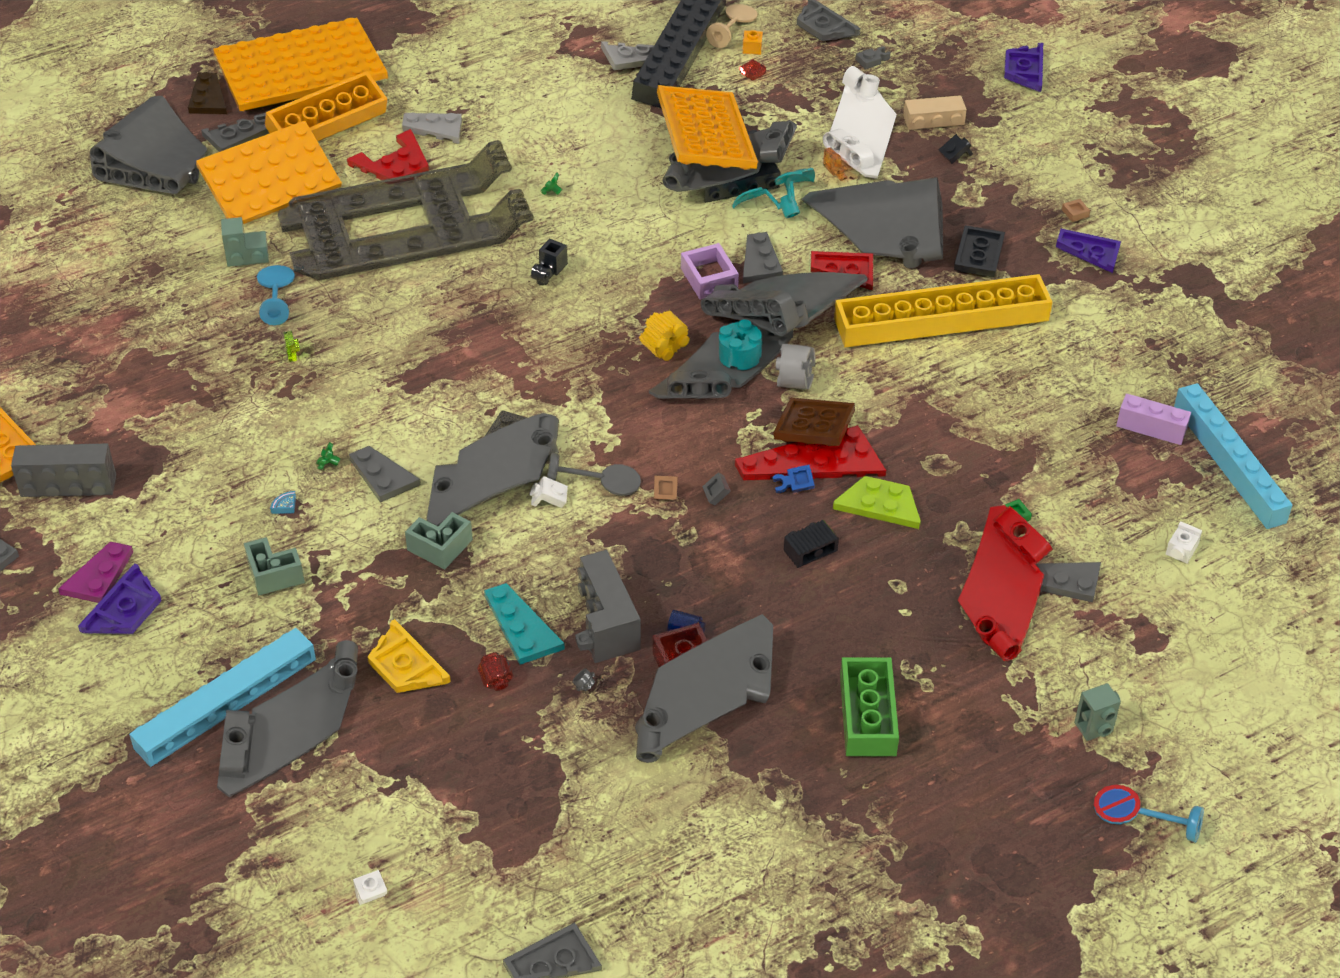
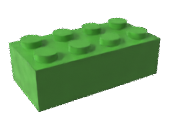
(869, 707)

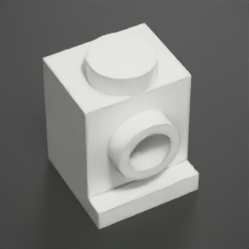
(1184, 542)

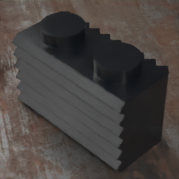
(810, 543)

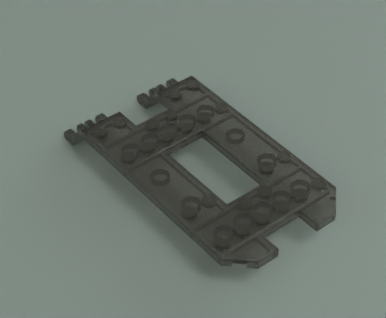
(437, 191)

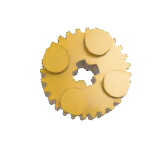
(664, 334)

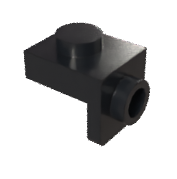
(955, 148)

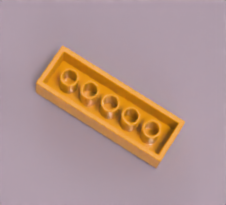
(332, 107)

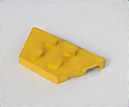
(404, 662)

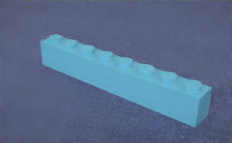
(1234, 457)
(227, 692)

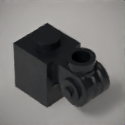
(551, 261)

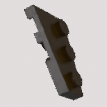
(207, 95)

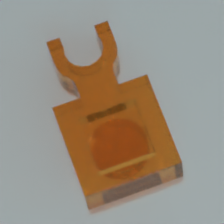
(833, 164)

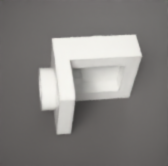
(549, 491)
(369, 887)

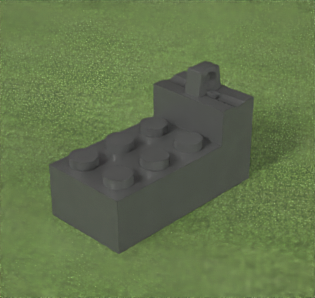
(612, 620)

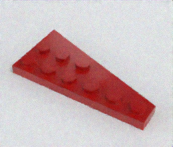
(850, 457)

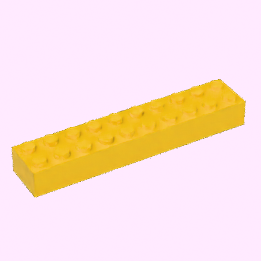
(942, 310)

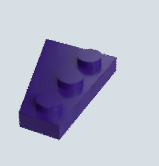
(1091, 248)

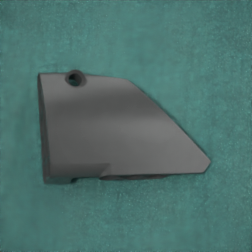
(887, 217)

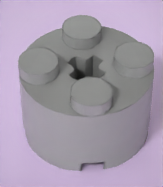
(795, 366)

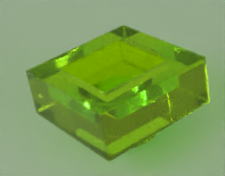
(292, 346)

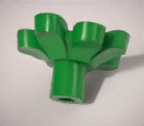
(552, 185)
(327, 457)

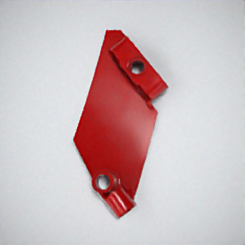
(1005, 581)

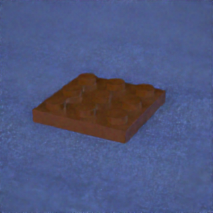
(814, 421)

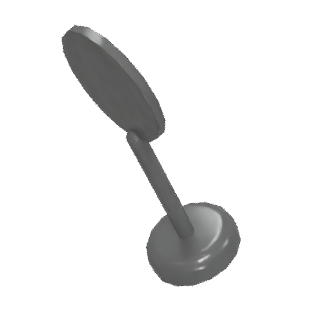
(615, 478)

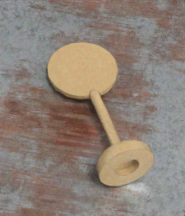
(719, 34)

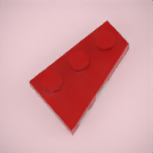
(844, 263)

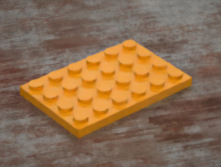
(268, 172)

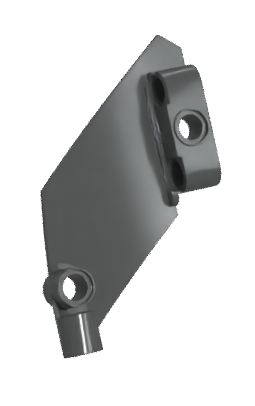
(768, 146)
(286, 724)

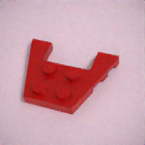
(400, 163)

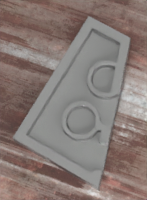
(435, 124)

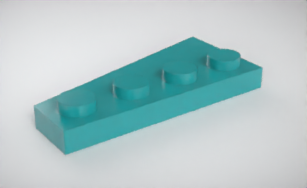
(521, 625)

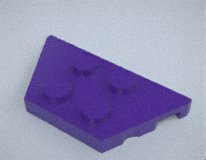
(1025, 66)
(123, 606)

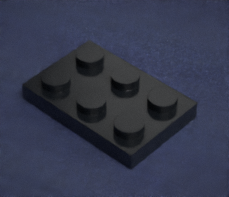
(979, 251)

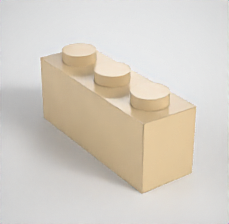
(934, 112)

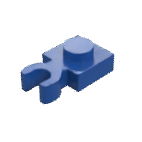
(798, 479)

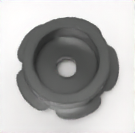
(584, 680)

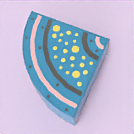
(284, 503)

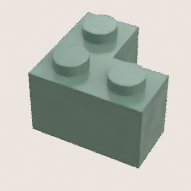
(243, 247)
(439, 543)
(275, 570)

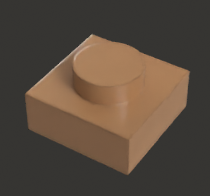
(1076, 210)
(665, 487)

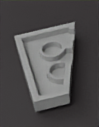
(625, 56)

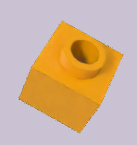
(752, 42)

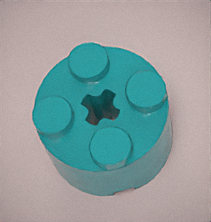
(740, 345)

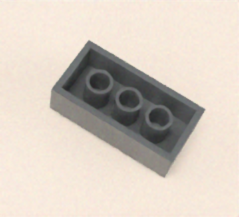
(63, 470)

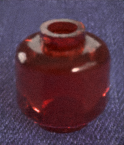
(495, 671)

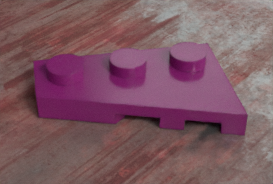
(98, 574)

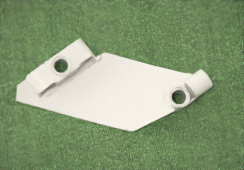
(861, 124)

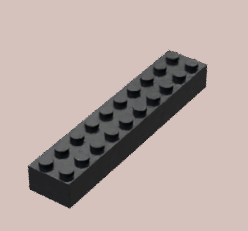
(676, 48)

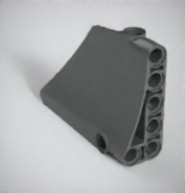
(148, 150)
(782, 300)

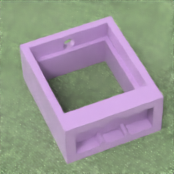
(705, 285)

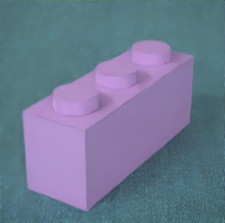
(1153, 419)

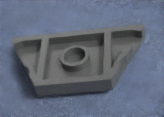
(825, 23)

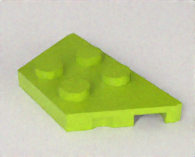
(880, 501)

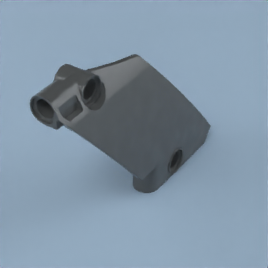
(708, 378)
(493, 466)
(706, 685)

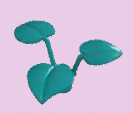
(788, 203)

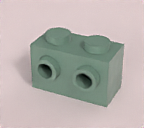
(1097, 712)

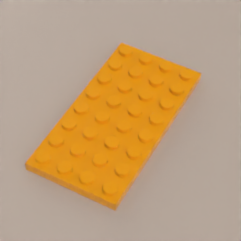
(706, 127)

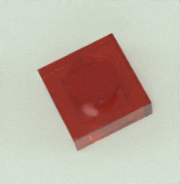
(752, 70)

